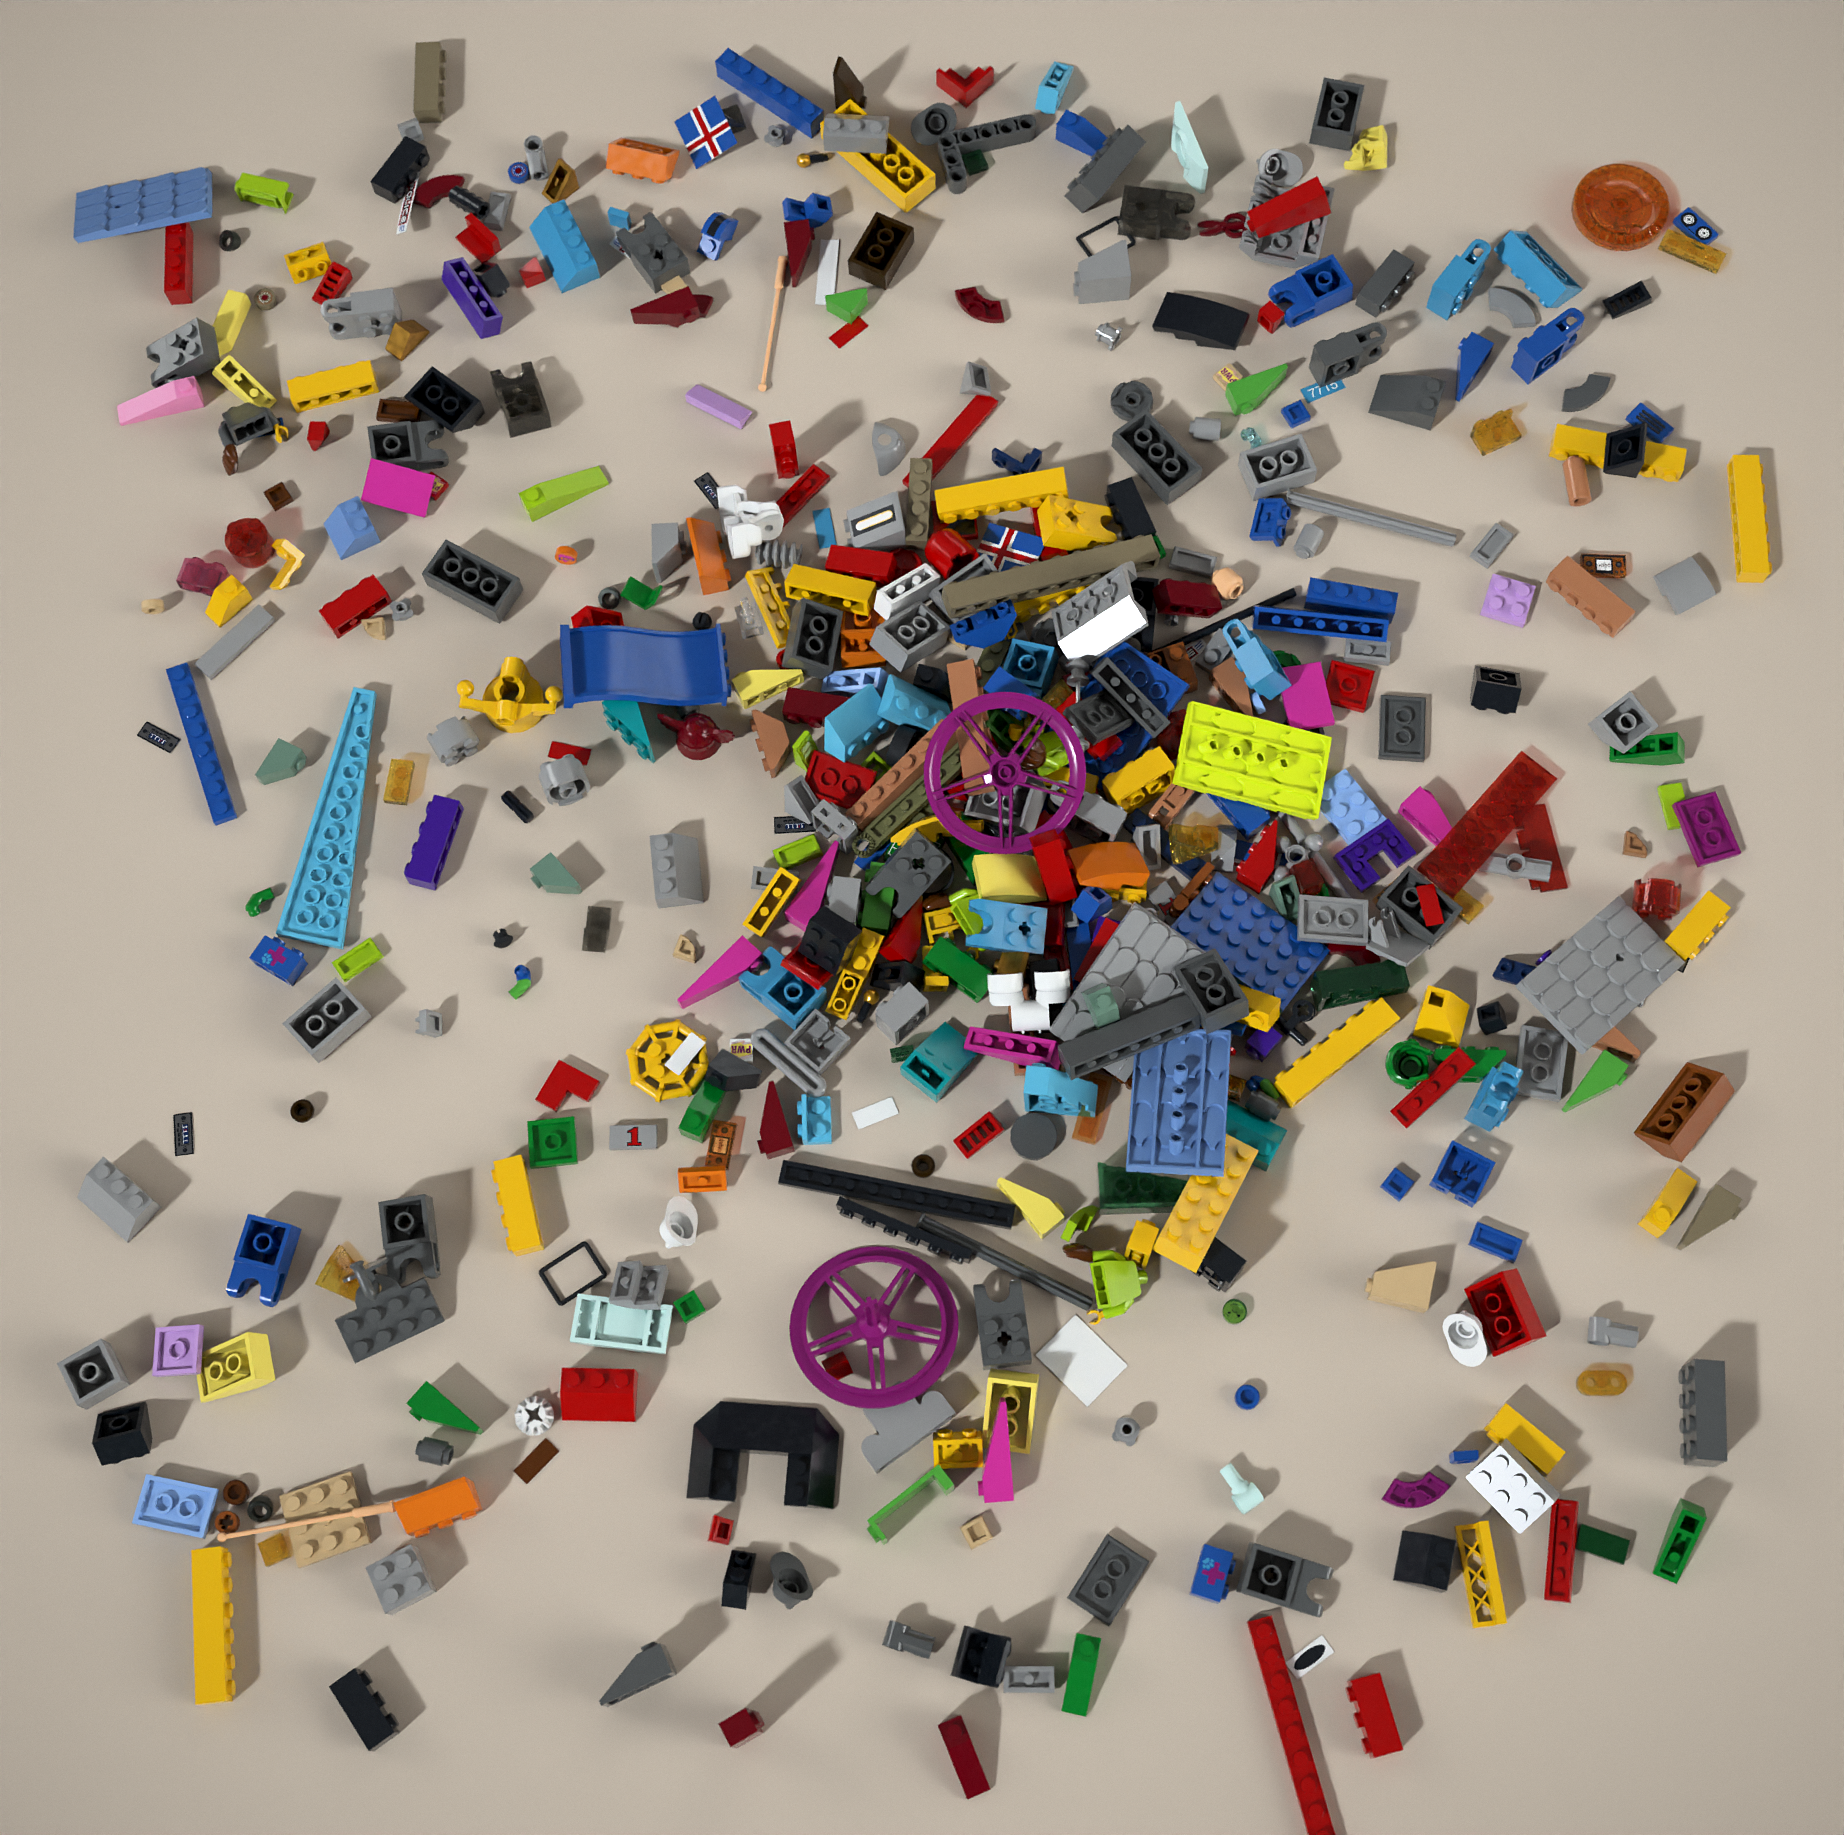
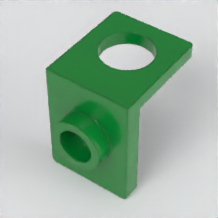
(640, 593)

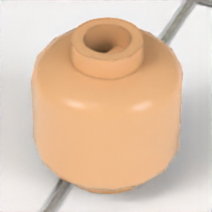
(1228, 583)

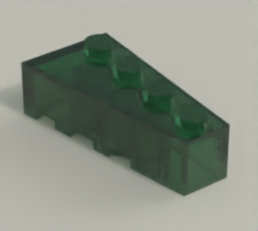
(1358, 984)
(1135, 1191)

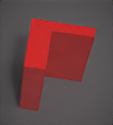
(478, 239)

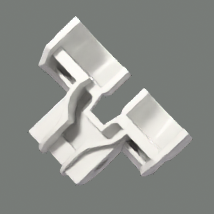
(747, 521)
(1029, 1014)

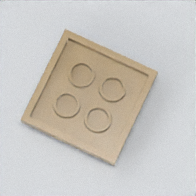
(327, 1538)

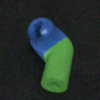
(523, 978)
(1263, 1084)

